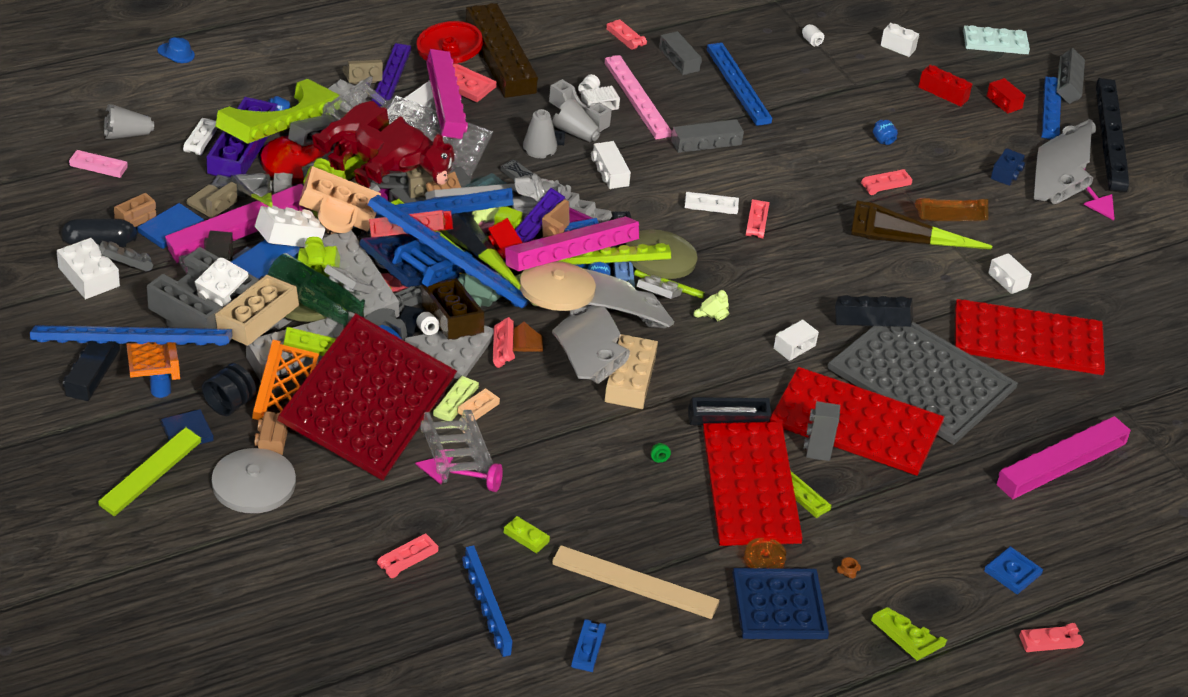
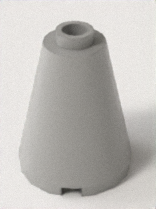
(576, 121)
(125, 123)
(540, 136)

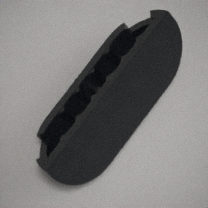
(99, 230)

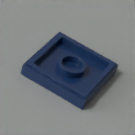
(192, 420)

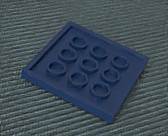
(383, 251)
(780, 603)

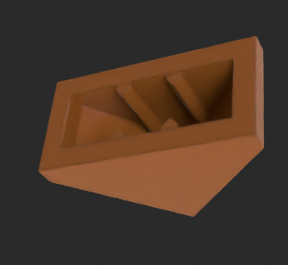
(526, 339)

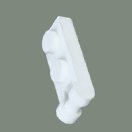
(200, 136)

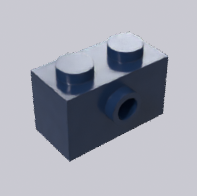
(1008, 167)

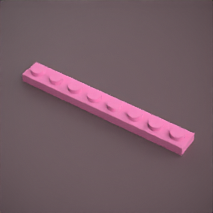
(638, 97)

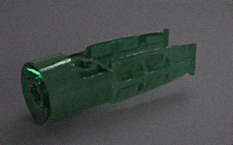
(316, 289)

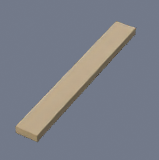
(636, 582)

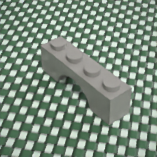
(563, 91)

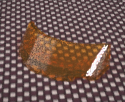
(952, 209)

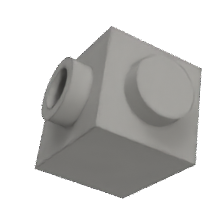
(281, 182)

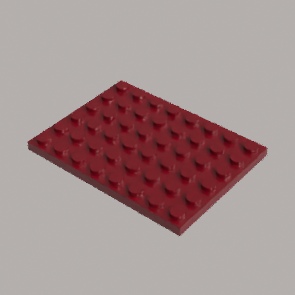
(367, 396)

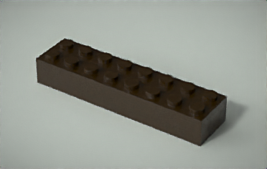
(502, 51)

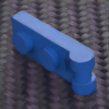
(588, 645)

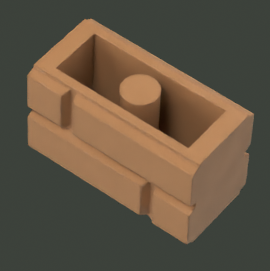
(136, 210)
(272, 433)

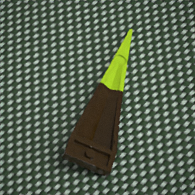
(886, 225)

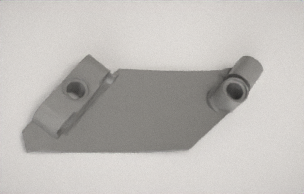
(1062, 164)
(622, 296)
(591, 342)

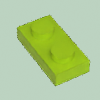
(526, 534)

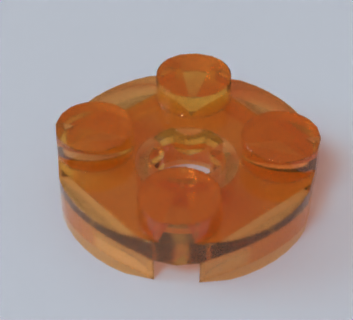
(758, 547)

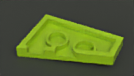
(911, 638)

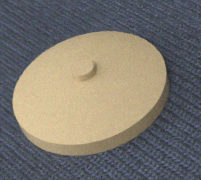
(558, 286)

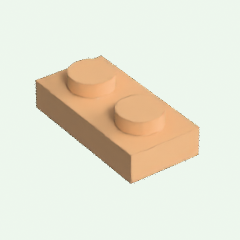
(480, 403)

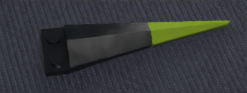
(471, 237)

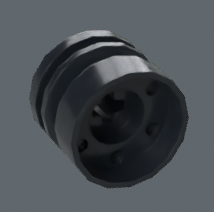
(229, 389)

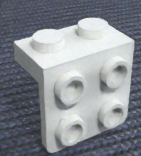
(220, 281)

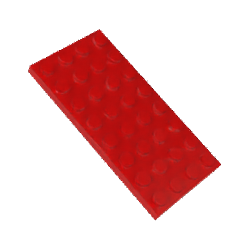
(1029, 336)
(867, 423)
(751, 483)

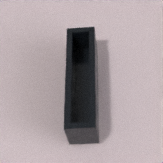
(874, 311)
(90, 369)
(728, 410)

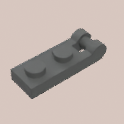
(126, 256)

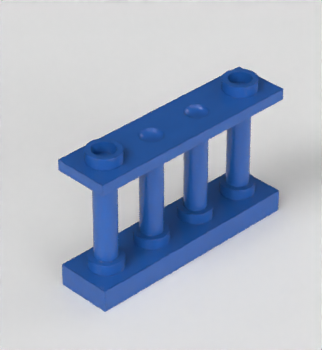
(436, 271)

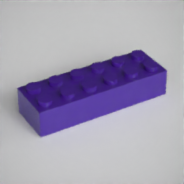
(233, 155)

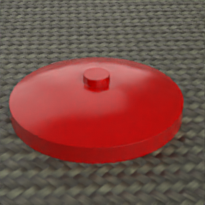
(456, 37)
(288, 157)

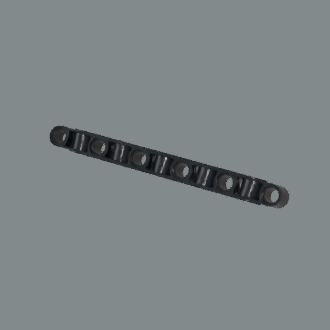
(1112, 135)

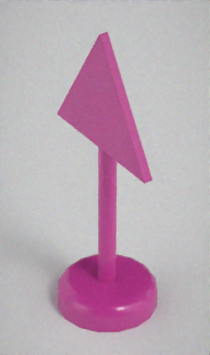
(1102, 205)
(493, 476)

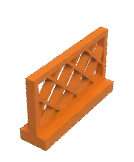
(160, 357)
(270, 374)

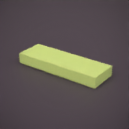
(458, 394)

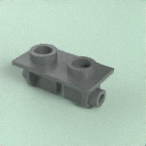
(409, 297)

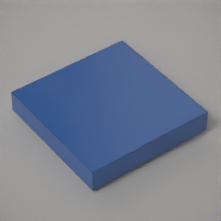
(1013, 570)

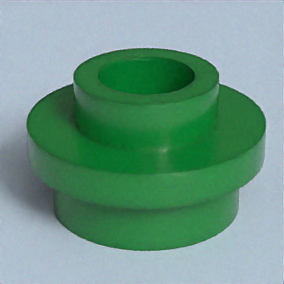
(660, 448)

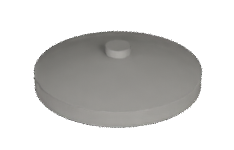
(253, 480)

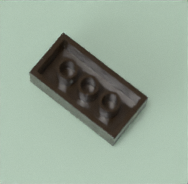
(453, 308)

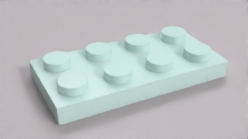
(996, 39)

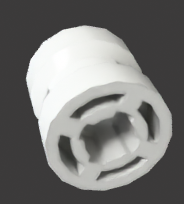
(589, 82)

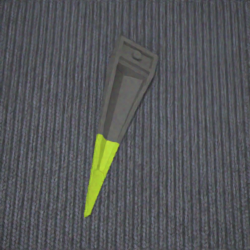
(255, 185)

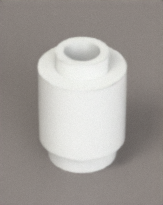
(813, 35)
(428, 323)

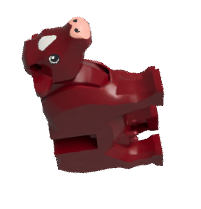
(383, 146)

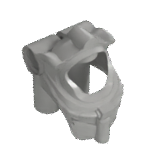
(532, 190)

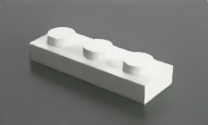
(711, 203)

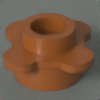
(849, 567)

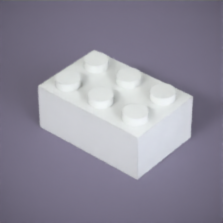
(288, 226)
(88, 268)

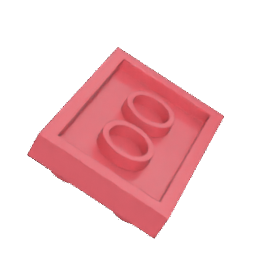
(472, 84)

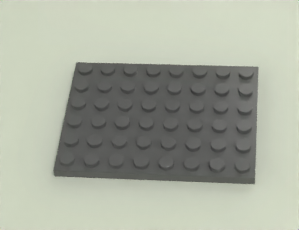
(925, 373)

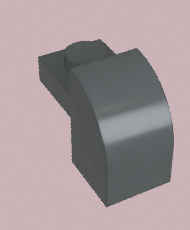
(388, 318)

